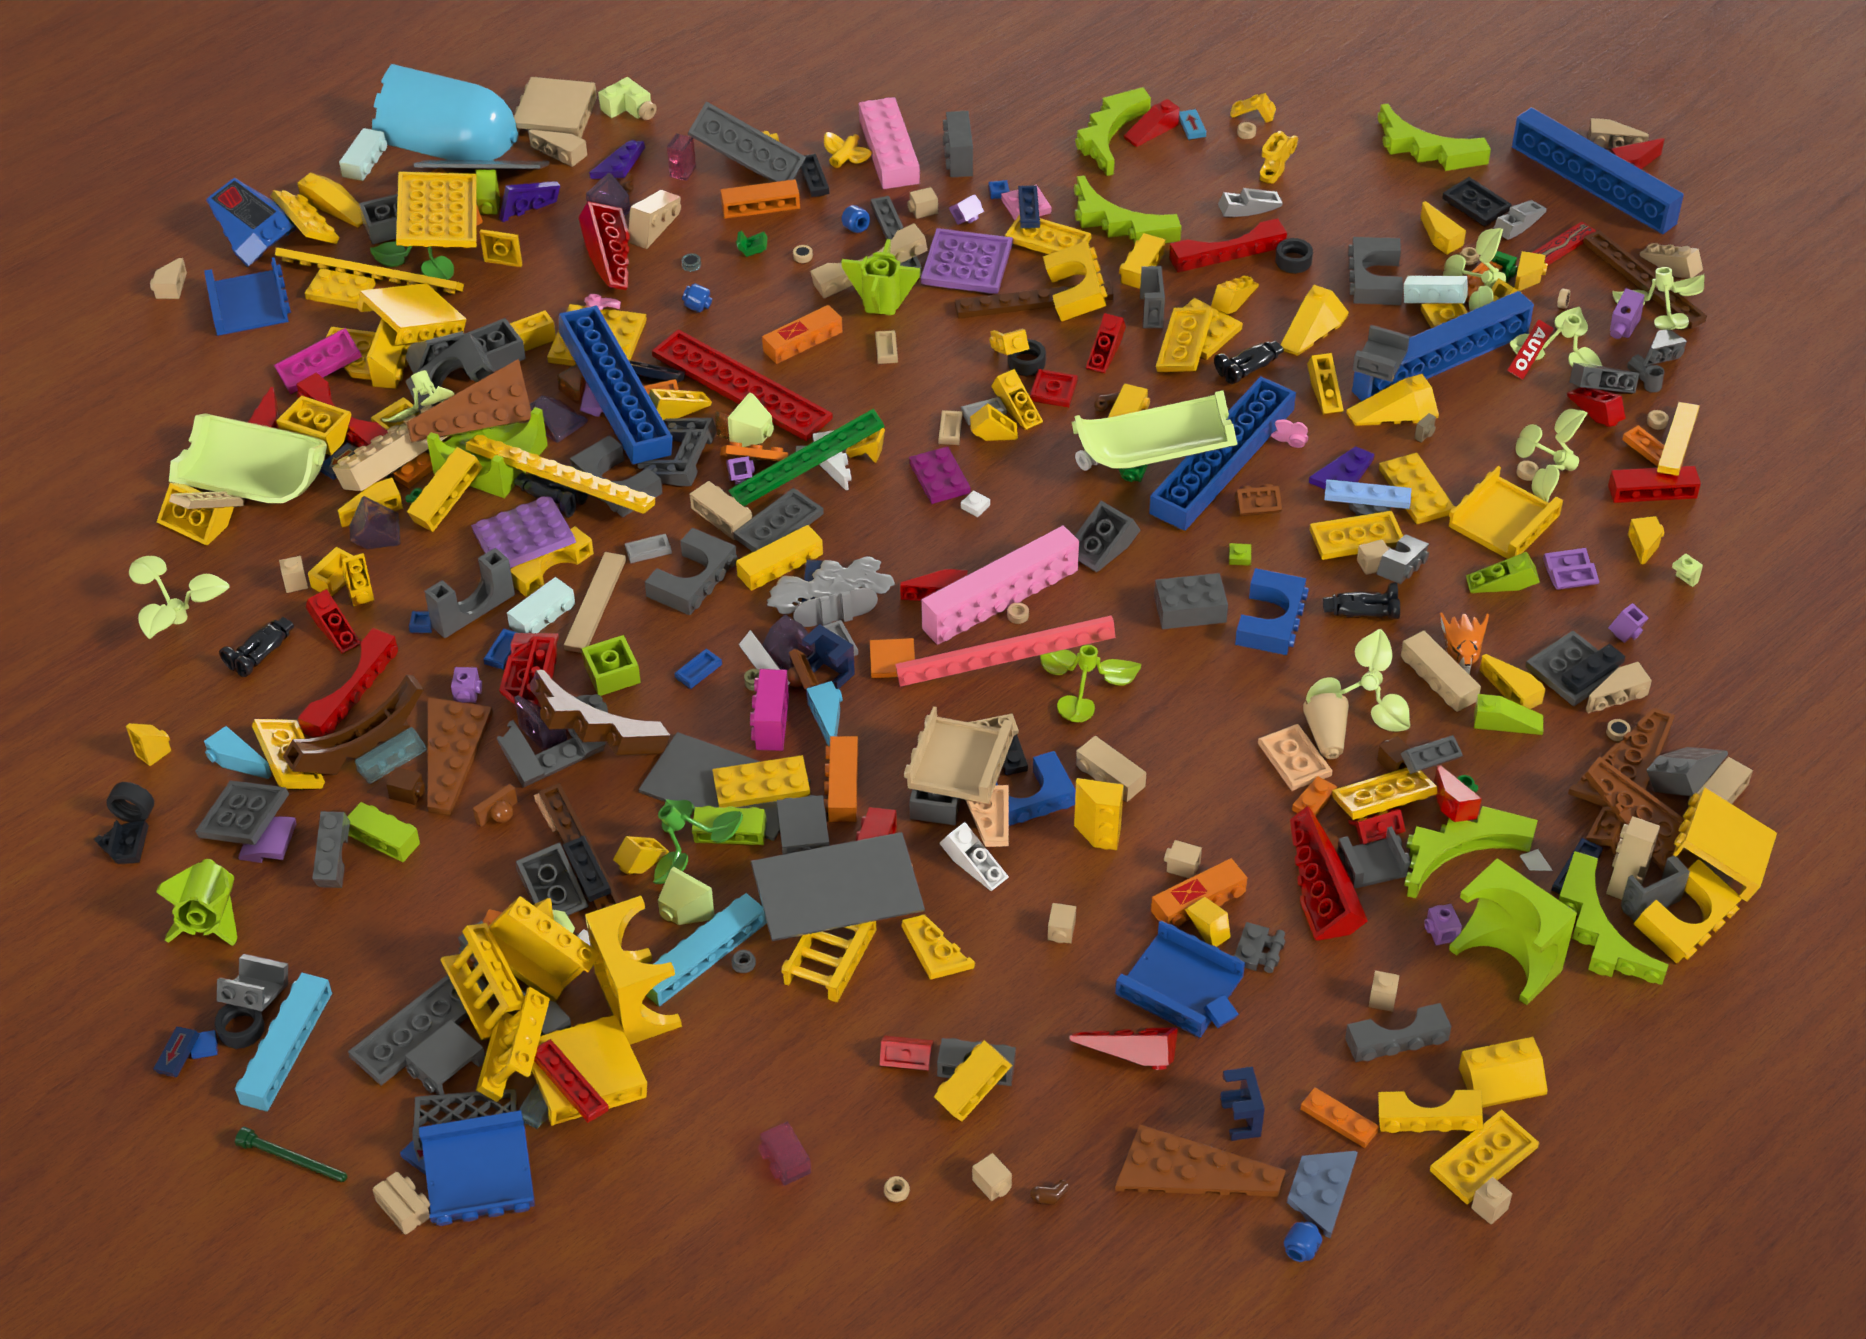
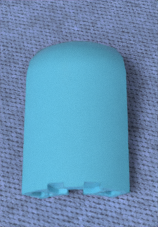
(442, 116)

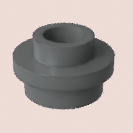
(743, 956)

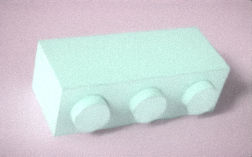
(363, 154)
(1435, 289)
(541, 607)

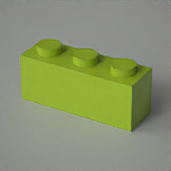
(751, 829)
(383, 831)

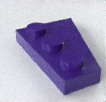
(620, 161)
(527, 196)
(1345, 468)

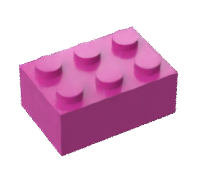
(770, 709)

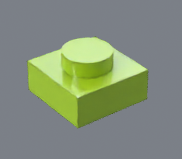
(1239, 554)

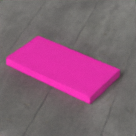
(321, 357)

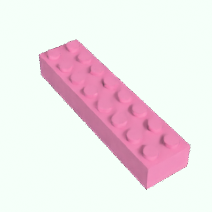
(1000, 585)

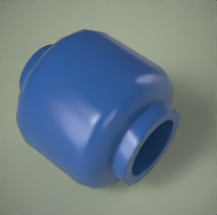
(855, 219)
(697, 297)
(1302, 1241)

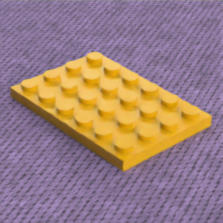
(436, 209)

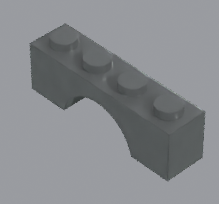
(1370, 1040)

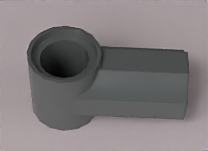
(1651, 375)

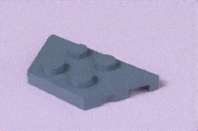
(1321, 1187)

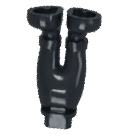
(1246, 361)
(559, 493)
(1365, 603)
(256, 647)

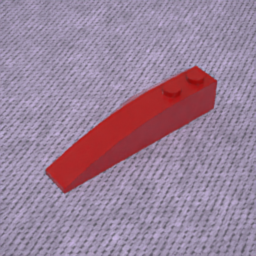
(606, 242)
(1326, 888)

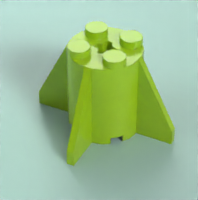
(881, 280)
(201, 901)

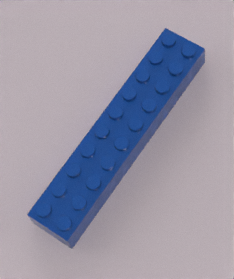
(1597, 170)
(1456, 342)
(615, 385)
(1205, 474)

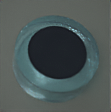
(691, 262)

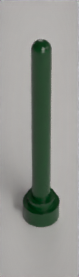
(247, 1138)

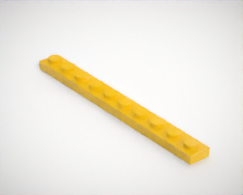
(360, 269)
(562, 474)

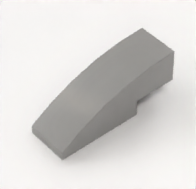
(1248, 202)
(1519, 218)

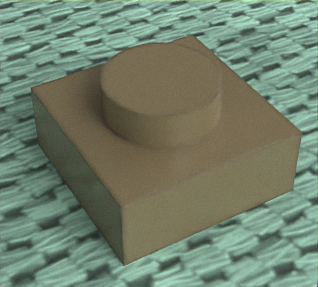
(1425, 427)

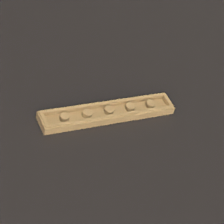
(206, 500)
(595, 602)

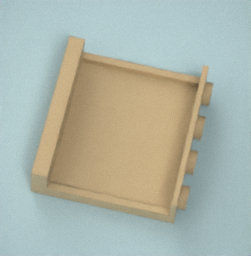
(555, 105)
(958, 758)

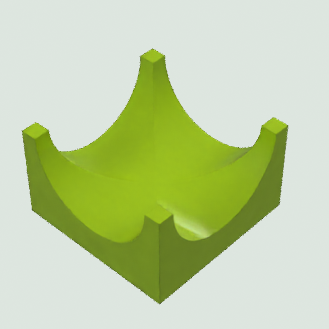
(495, 475)
(1518, 920)

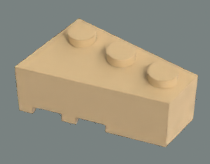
(652, 217)
(1634, 854)

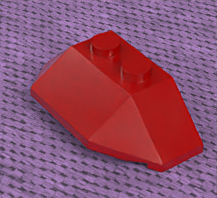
(522, 664)

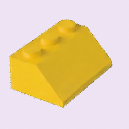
(386, 358)
(317, 420)
(197, 523)
(1099, 812)
(1504, 1071)

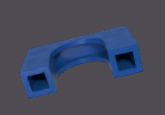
(1273, 634)
(1055, 793)

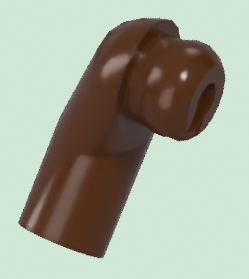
(624, 182)
(1104, 401)
(1049, 1195)

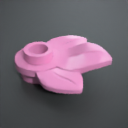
(595, 299)
(1292, 433)

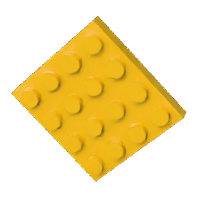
(624, 325)

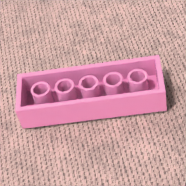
(889, 143)

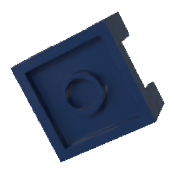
(832, 652)
(1245, 1103)

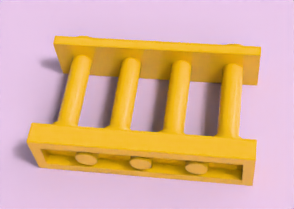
(844, 965)
(497, 973)
(513, 1045)

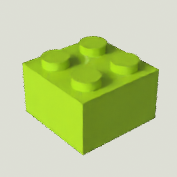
(611, 665)

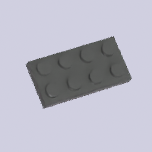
(778, 520)

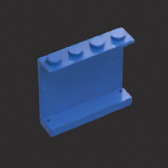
(248, 300)
(1180, 978)
(477, 1167)

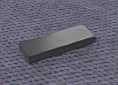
(1431, 754)

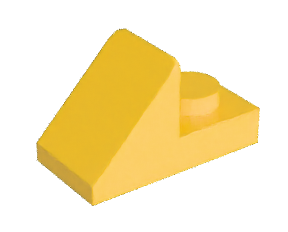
(871, 445)

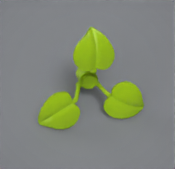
(1116, 672)

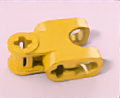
(1276, 152)

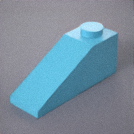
(825, 706)
(234, 754)

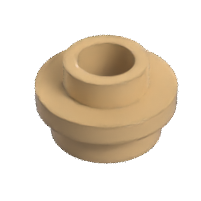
(1470, 255)
(896, 1183)

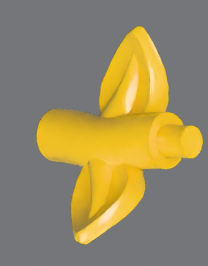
(845, 150)

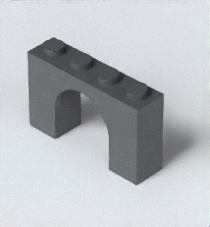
(1369, 287)
(464, 353)
(606, 455)
(494, 588)
(688, 593)

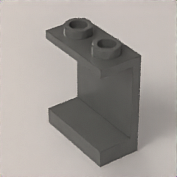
(1154, 297)
(1381, 353)
(802, 824)
(1374, 861)
(1667, 891)
(256, 985)
(443, 1056)

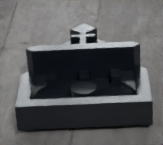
(124, 842)

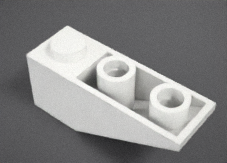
(836, 465)
(973, 857)

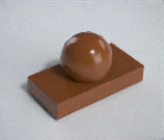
(802, 672)
(496, 806)

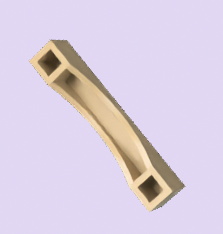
(904, 245)

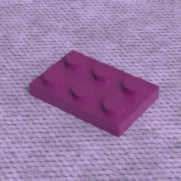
(939, 475)

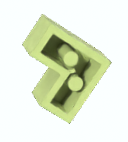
(622, 97)

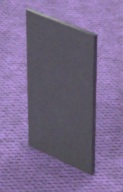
(480, 164)
(687, 774)
(837, 886)

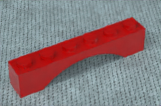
(1195, 254)
(358, 431)
(325, 714)

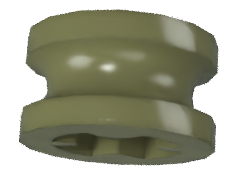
(749, 678)

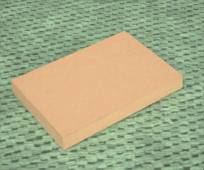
(1294, 757)

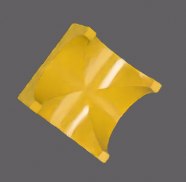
(625, 974)

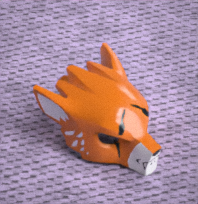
(1465, 638)

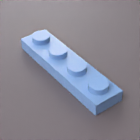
(1368, 494)

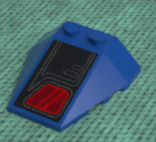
(249, 219)

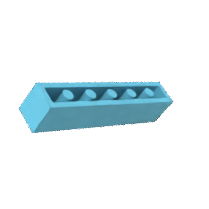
(708, 945)
(283, 1042)

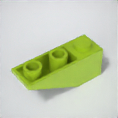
(1506, 575)

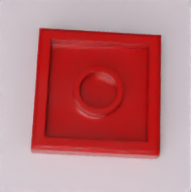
(1053, 388)

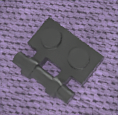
(1252, 944)

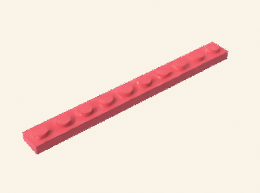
(1005, 651)

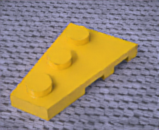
(933, 949)

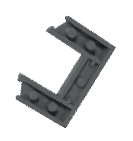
(694, 435)
(531, 767)

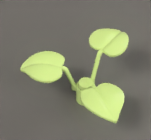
(1486, 247)
(1665, 282)
(1571, 324)
(424, 386)
(1546, 479)
(157, 618)
(1376, 653)

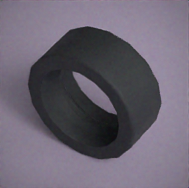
(1294, 265)
(1029, 367)
(135, 794)
(240, 1039)

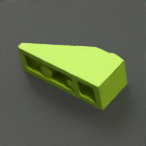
(1502, 714)

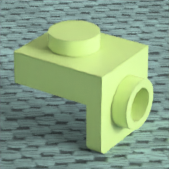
(1688, 569)

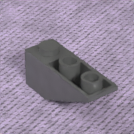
(1665, 347)
(1603, 378)

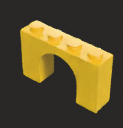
(1089, 293)
(1680, 938)

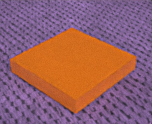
(887, 653)

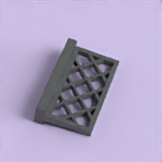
(465, 1101)

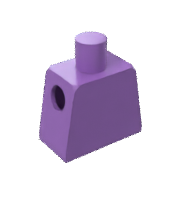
(1623, 322)

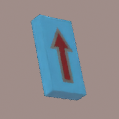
(1192, 124)

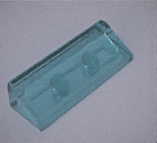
(390, 755)

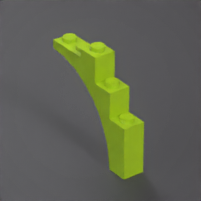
(1103, 125)
(1424, 146)
(1117, 221)
(1490, 830)
(1594, 929)

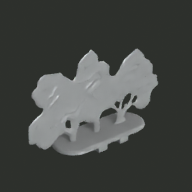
(834, 591)

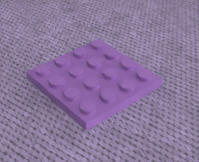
(966, 261)
(525, 531)

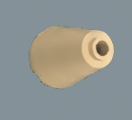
(1328, 722)

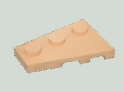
(993, 818)

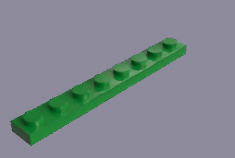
(807, 458)

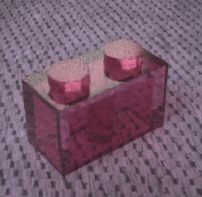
(681, 157)
(785, 1153)

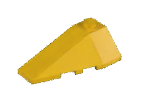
(330, 198)
(1315, 318)
(1402, 401)

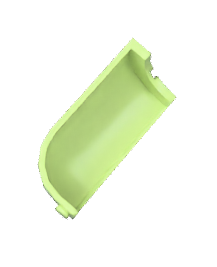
(1158, 433)
(248, 460)

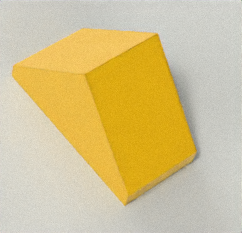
(1210, 921)

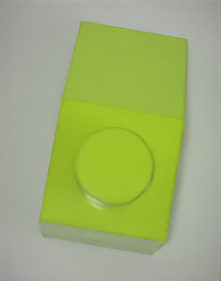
(487, 192)

